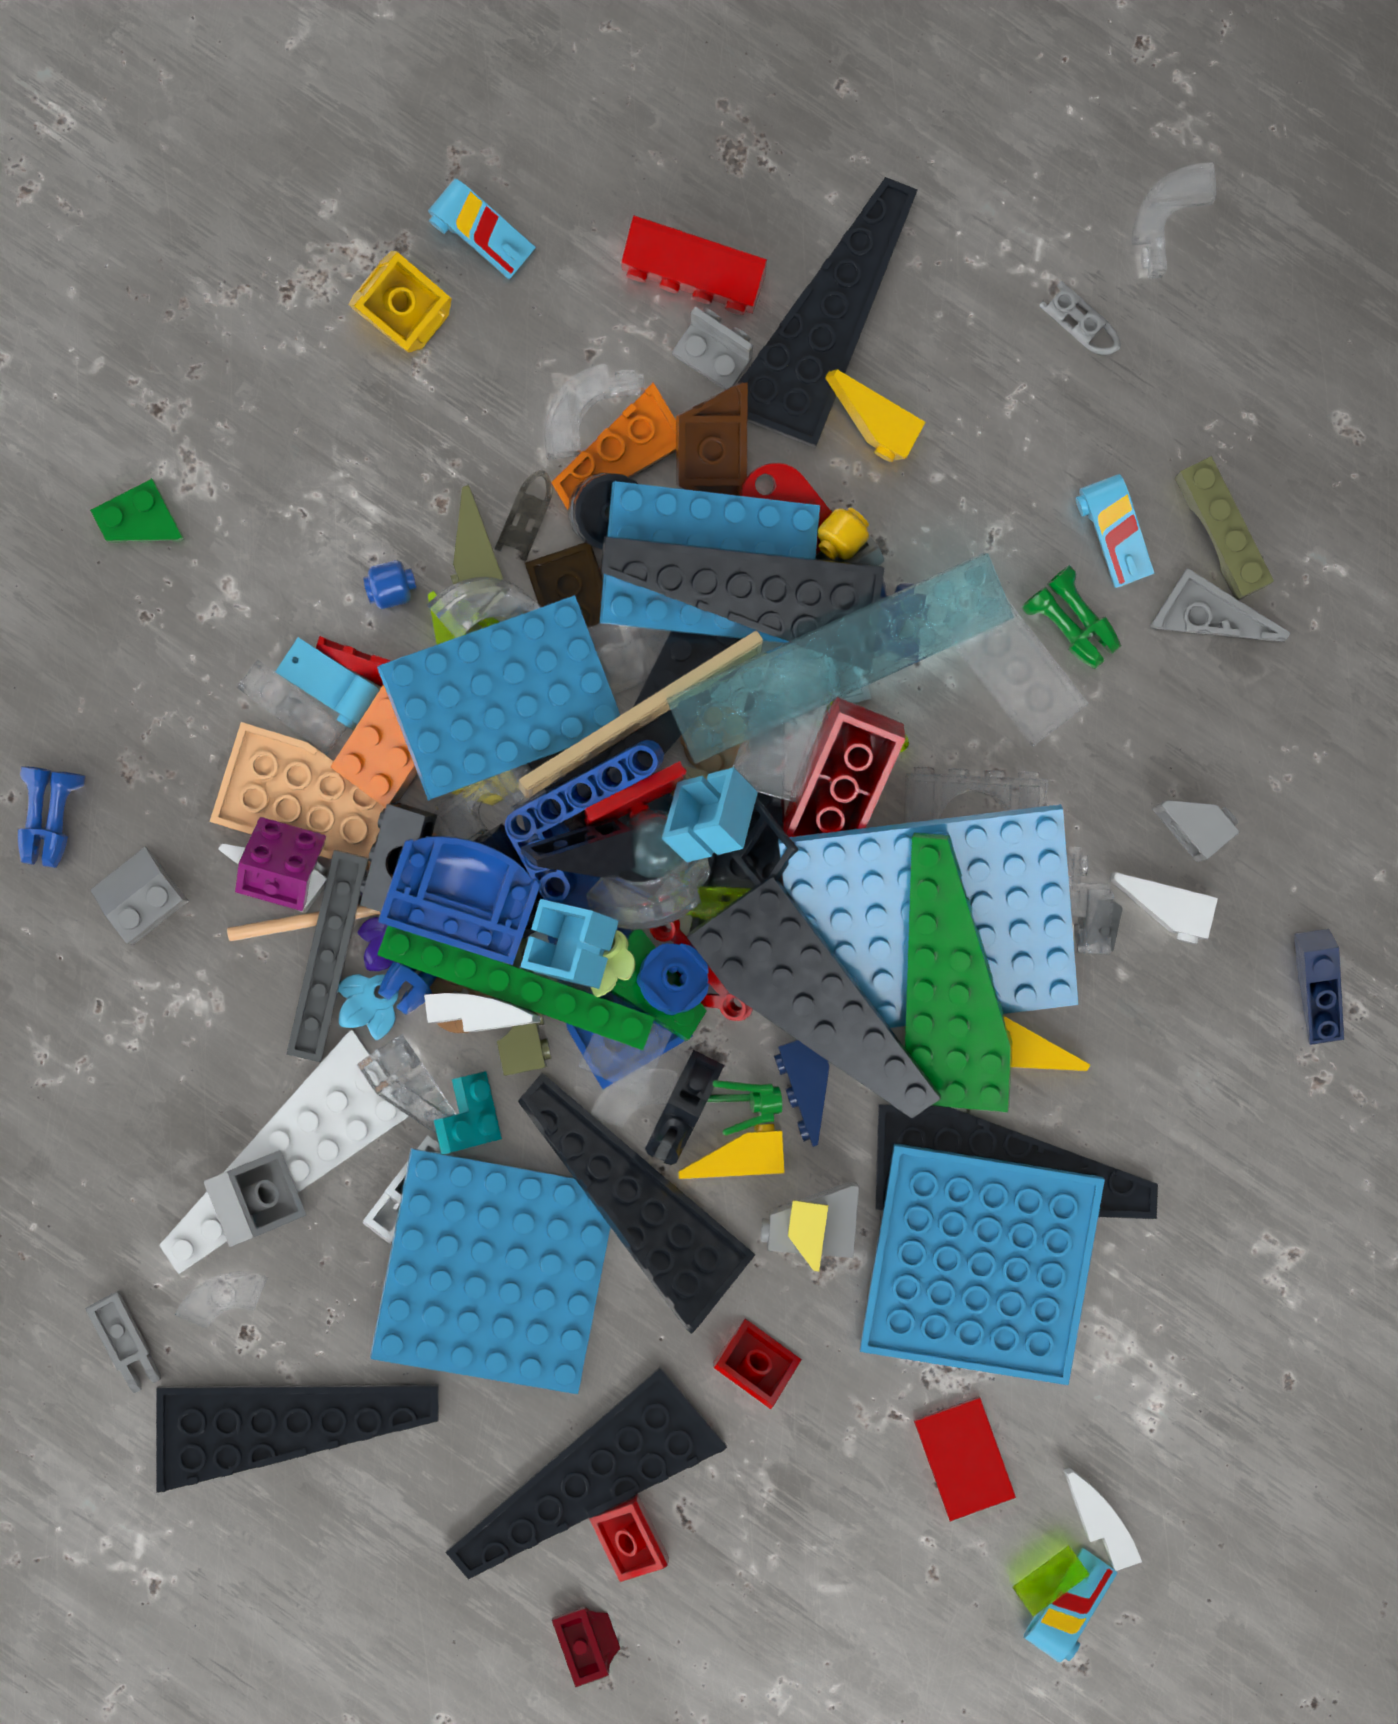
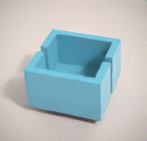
(710, 815)
(580, 943)

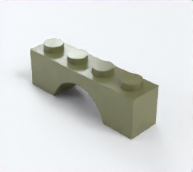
(1213, 504)
(522, 1046)

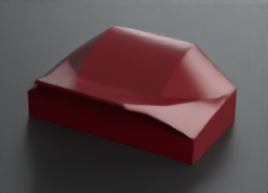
(586, 1643)

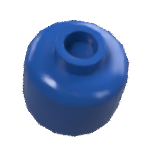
(389, 584)

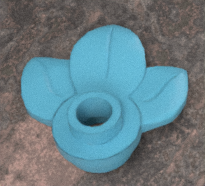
(364, 1007)

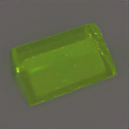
(1051, 1580)

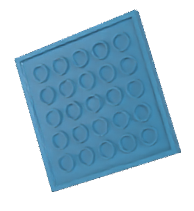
(981, 1264)
(491, 1273)

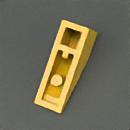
(877, 418)
(1036, 1052)
(748, 1154)

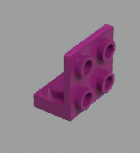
(279, 863)

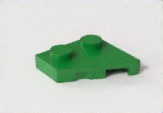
(137, 516)

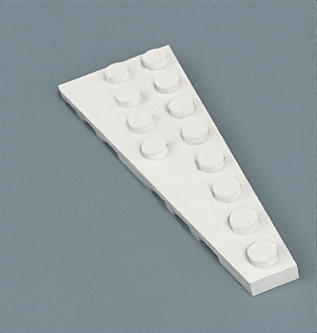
(314, 1130)

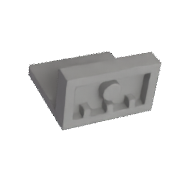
(714, 348)

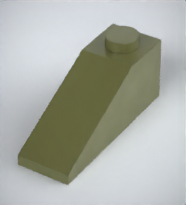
(473, 549)

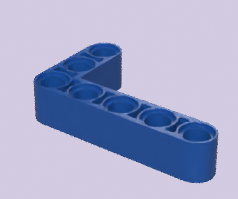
(572, 804)

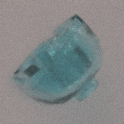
(651, 853)

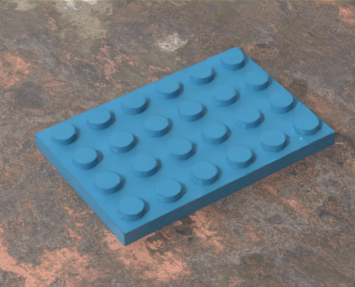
(705, 521)
(499, 697)

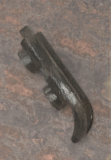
(528, 507)

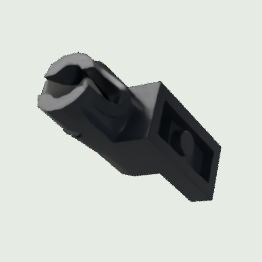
(683, 1108)

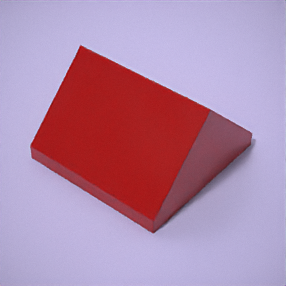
(757, 1363)
(630, 1539)

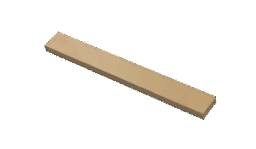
(635, 718)

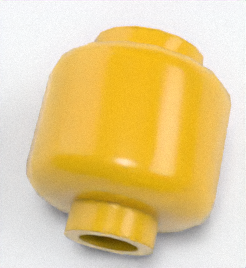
(843, 533)

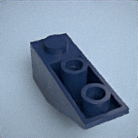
(1320, 985)
(808, 1081)

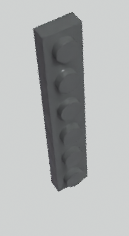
(327, 956)

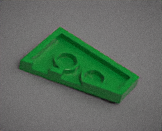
(628, 990)

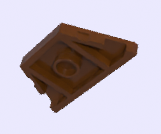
(714, 443)

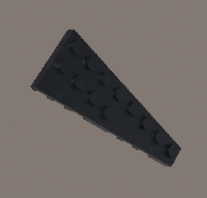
(826, 322)
(750, 588)
(665, 1232)
(620, 1455)

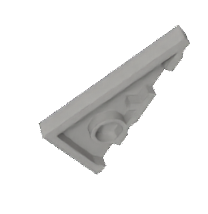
(1206, 609)

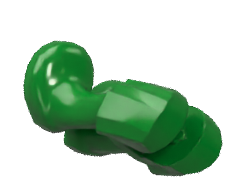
(1080, 646)

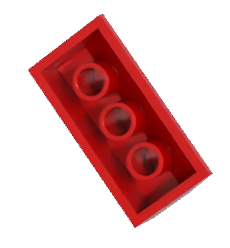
(693, 266)

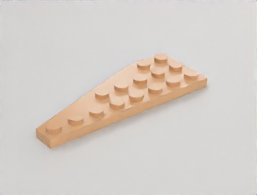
(295, 786)

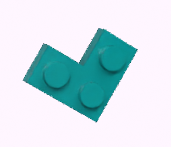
(476, 1118)

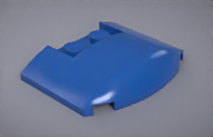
(460, 896)

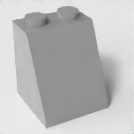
(839, 1228)

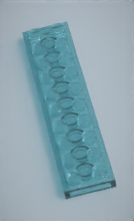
(840, 657)

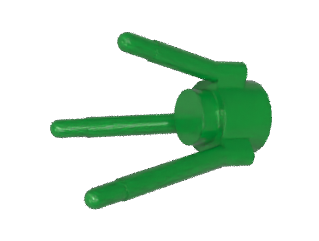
(763, 1099)

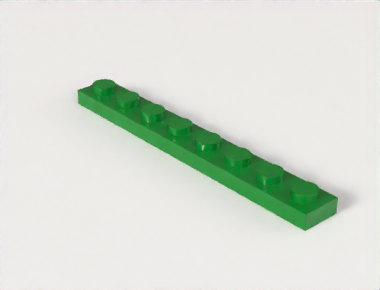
(518, 987)

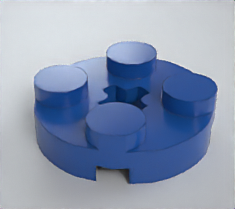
(673, 958)

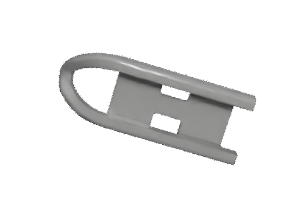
(1088, 324)

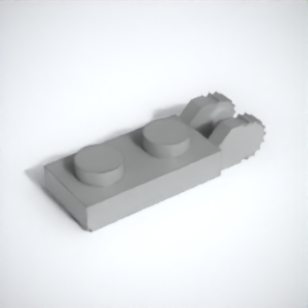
(122, 1339)

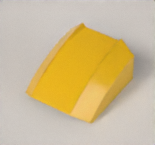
(402, 302)

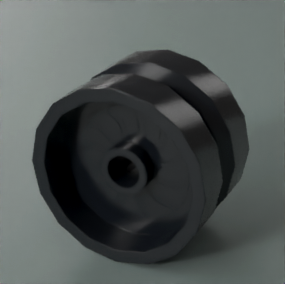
(588, 507)

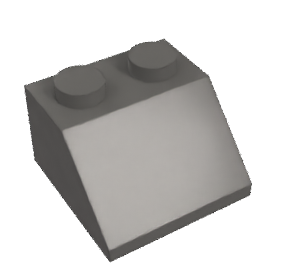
(1198, 826)
(138, 896)
(254, 1198)

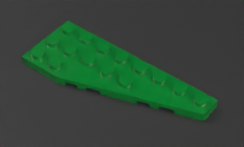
(951, 1002)

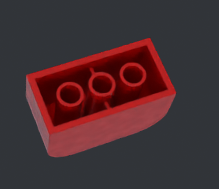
(845, 771)

